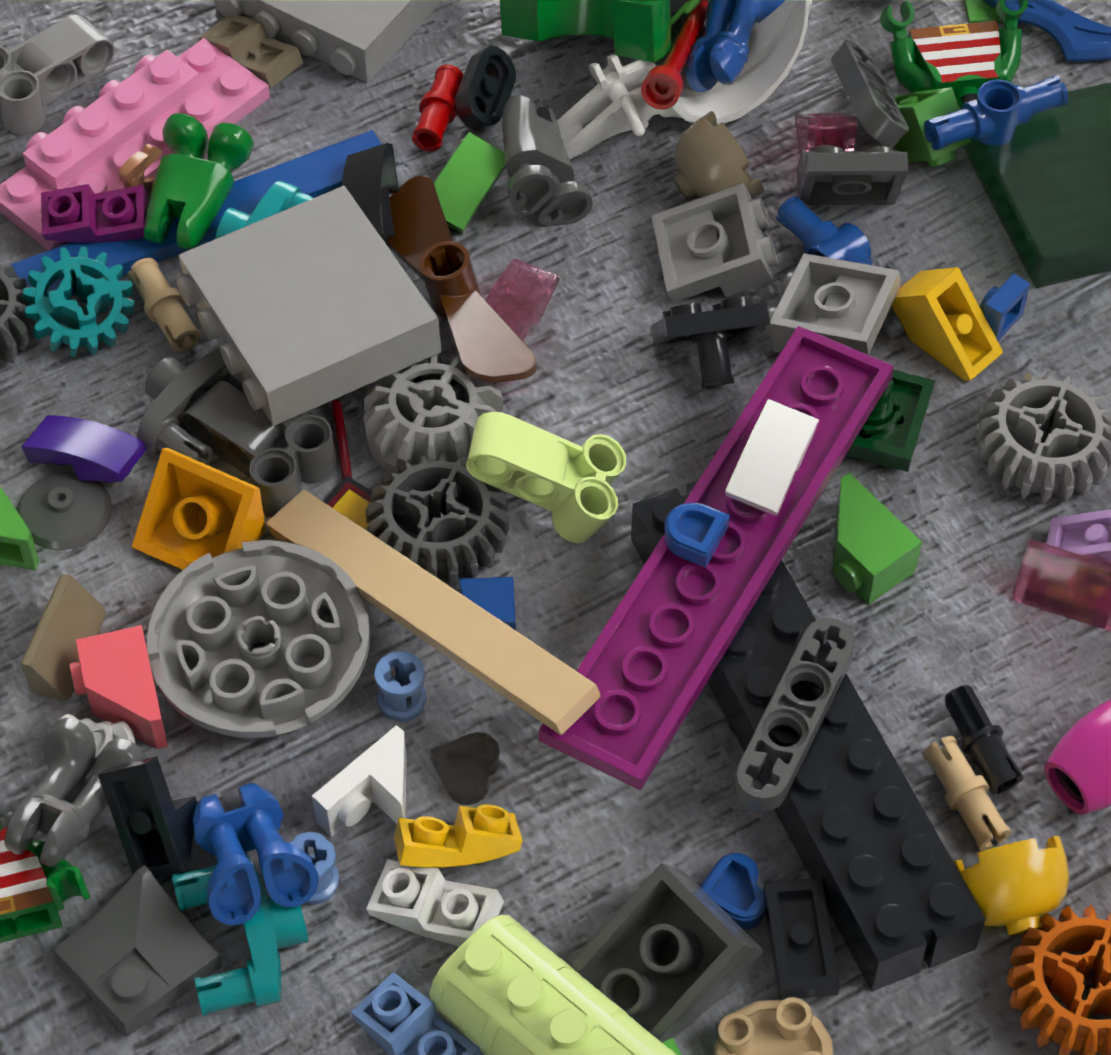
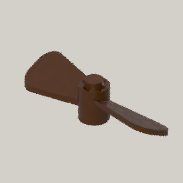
(424, 243)

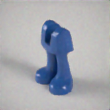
(234, 885)

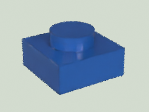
(1005, 304)

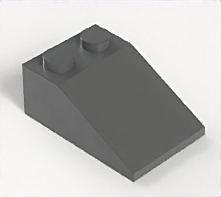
(667, 954)

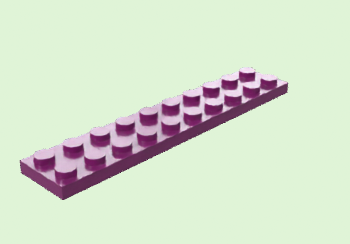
(684, 615)

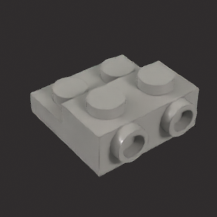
(715, 244)
(834, 300)

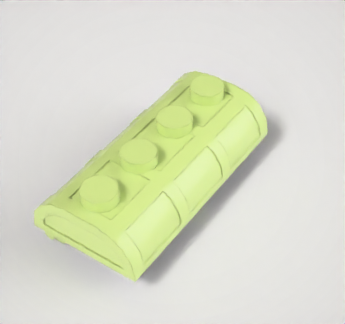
(525, 1000)

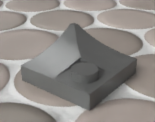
(137, 954)

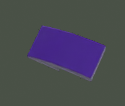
(91, 448)

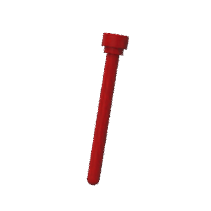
(664, 83)

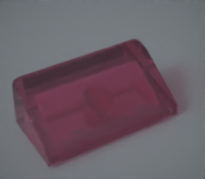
(1065, 584)

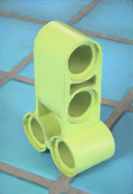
(549, 471)

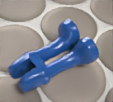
(725, 41)

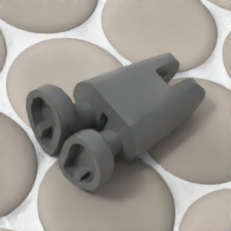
(540, 166)

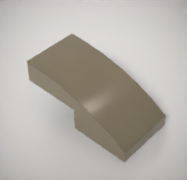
(249, 46)

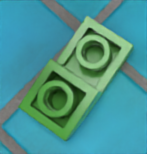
(468, 180)

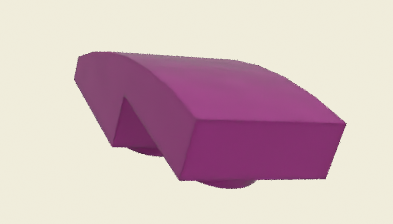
(87, 217)

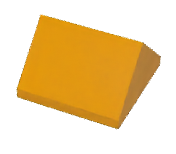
(196, 512)

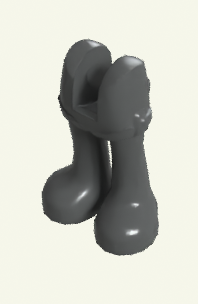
(70, 757)

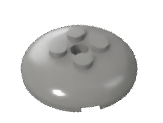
(251, 597)

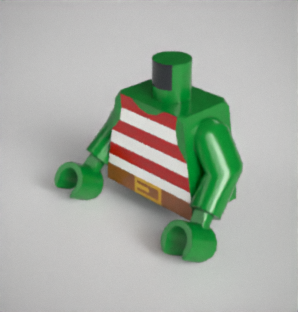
(955, 54)
(34, 892)

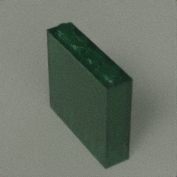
(1055, 187)

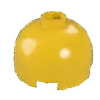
(1018, 883)

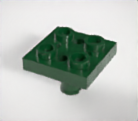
(902, 403)

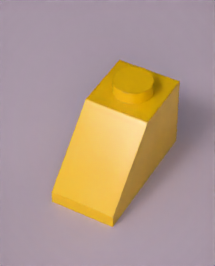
(947, 321)

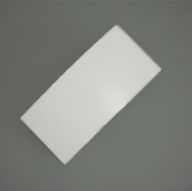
(771, 457)
(431, 906)

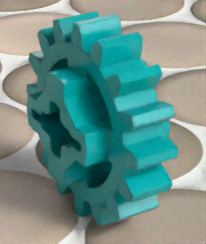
(97, 293)

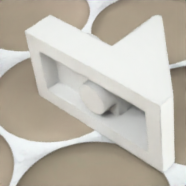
(372, 777)

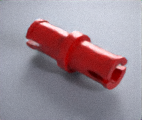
(437, 108)

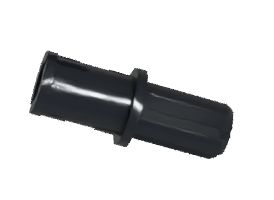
(982, 740)

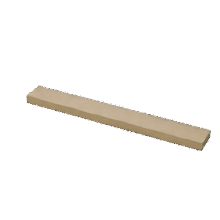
(440, 614)

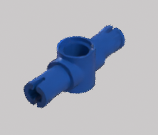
(996, 112)
(823, 237)

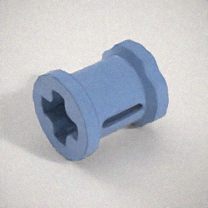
(406, 683)
(324, 861)

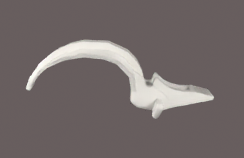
(618, 99)

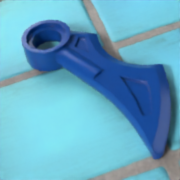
(1076, 35)

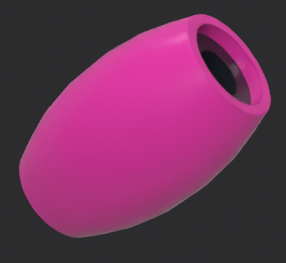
(1082, 763)

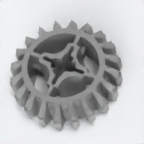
(1020, 418)

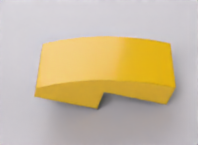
(475, 838)

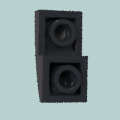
(370, 180)

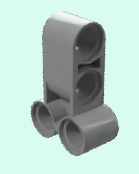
(47, 69)

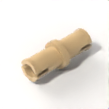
(164, 305)
(966, 793)

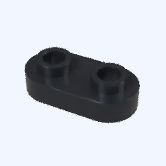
(485, 88)

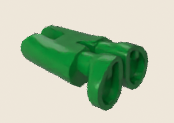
(188, 184)

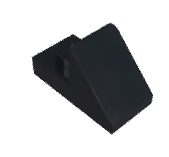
(147, 820)

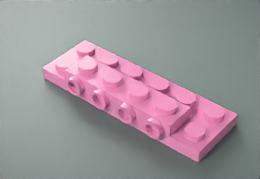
(124, 119)

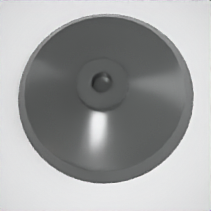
(65, 511)

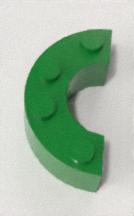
(638, 26)

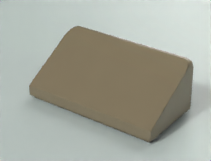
(67, 617)

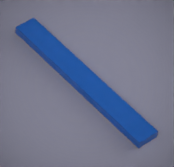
(313, 173)

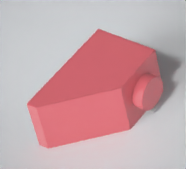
(120, 682)

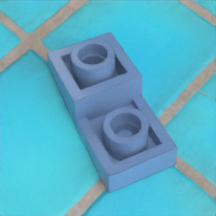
(408, 1022)

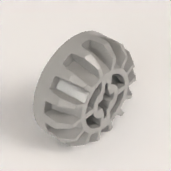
(425, 417)

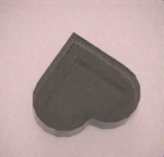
(466, 766)

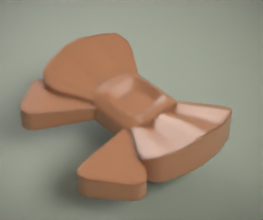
(133, 169)

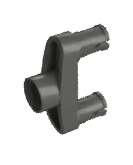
(174, 391)

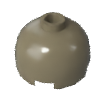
(711, 161)

